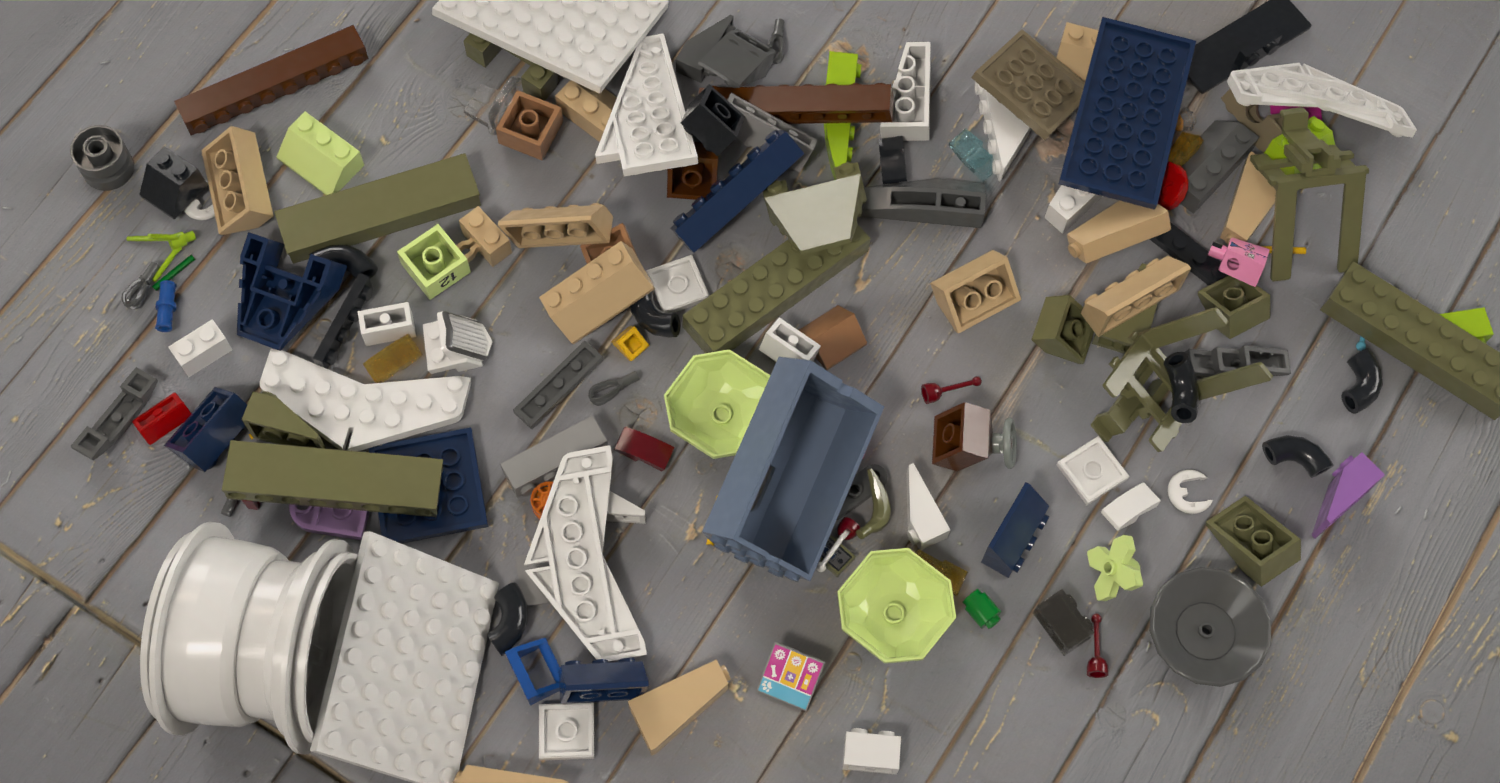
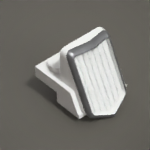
(455, 343)

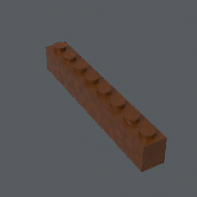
(271, 80)
(820, 103)

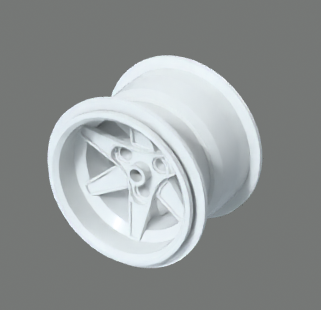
(242, 634)

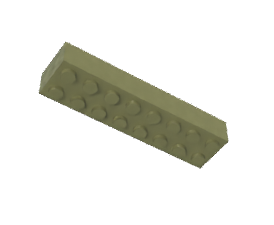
(766, 292)
(1417, 337)

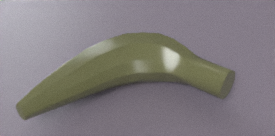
(881, 507)

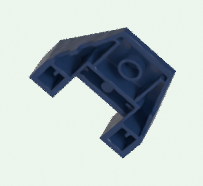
(277, 301)

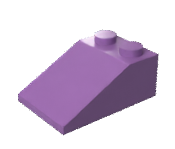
(1351, 483)

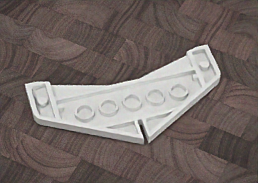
(1310, 87)
(371, 412)
(573, 544)

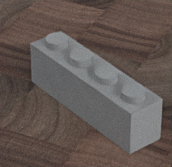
(760, 124)
(542, 461)

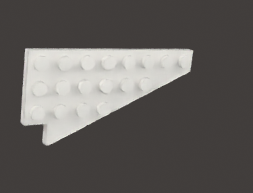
(647, 116)

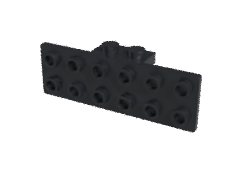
(1245, 42)

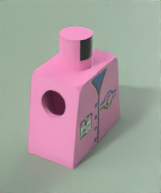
(1240, 260)

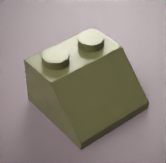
(1239, 303)
(1063, 329)

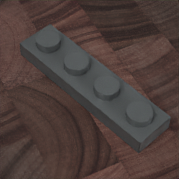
(558, 384)

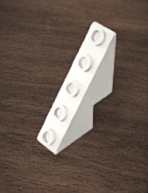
(1004, 131)

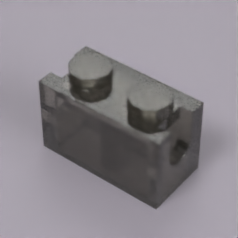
(1063, 622)

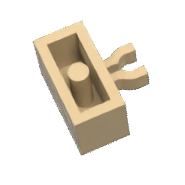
(483, 238)

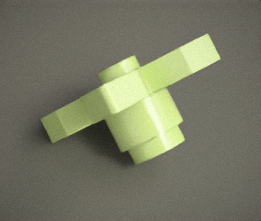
(1116, 568)

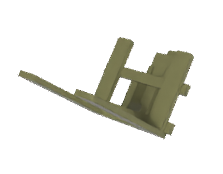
(1336, 168)
(1144, 358)

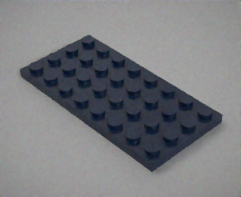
(1128, 113)

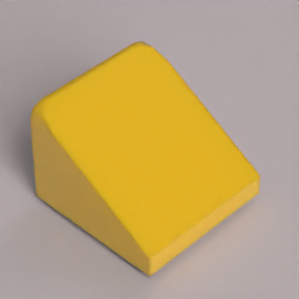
(630, 343)

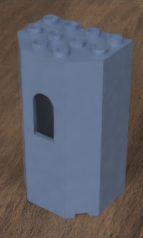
(814, 440)

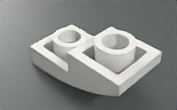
(1130, 506)

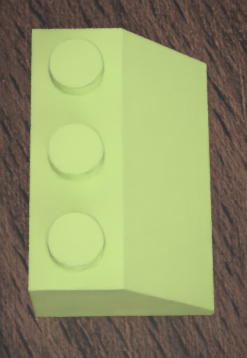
(319, 155)

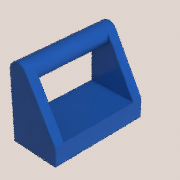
(514, 655)

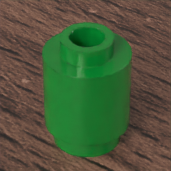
(982, 609)

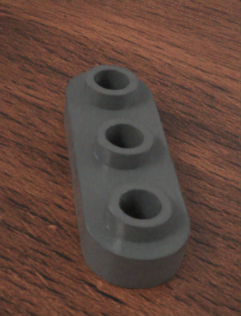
(861, 483)

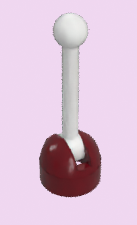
(847, 531)

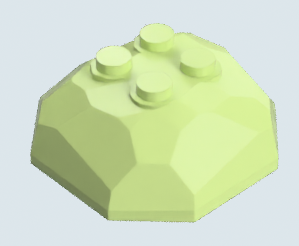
(715, 401)
(896, 605)

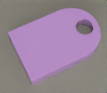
(331, 521)

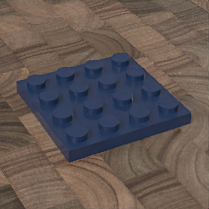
(460, 494)

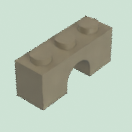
(1266, 128)

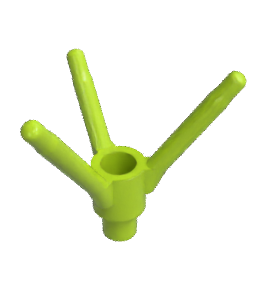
(175, 241)

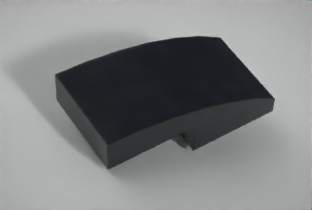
(892, 160)

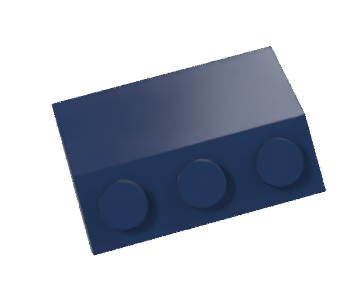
(209, 429)
(1017, 532)
(602, 681)

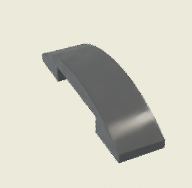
(118, 416)

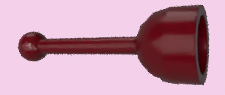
(932, 392)
(1097, 666)

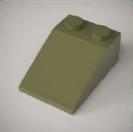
(276, 423)
(1255, 540)

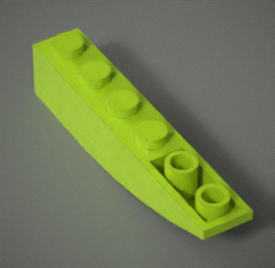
(841, 71)

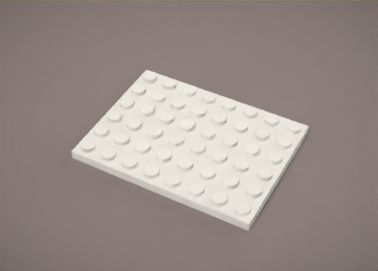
(569, 37)
(405, 664)

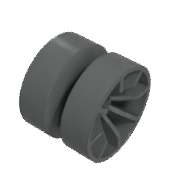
(102, 157)

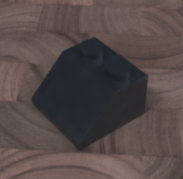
(171, 183)

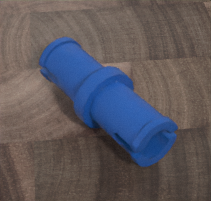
(165, 306)

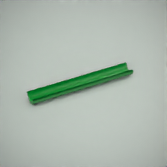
(175, 271)

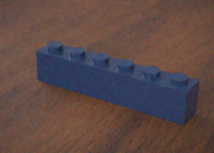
(736, 190)

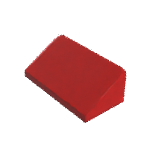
(162, 418)

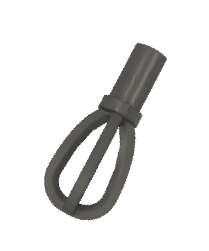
(777, 35)
(143, 282)
(620, 383)

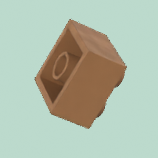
(529, 125)

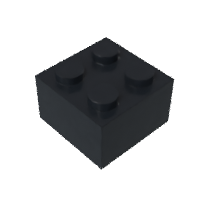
(713, 120)

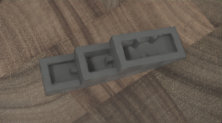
(1221, 360)

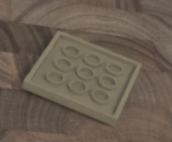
(1031, 84)

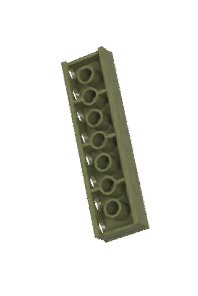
(379, 207)
(332, 477)

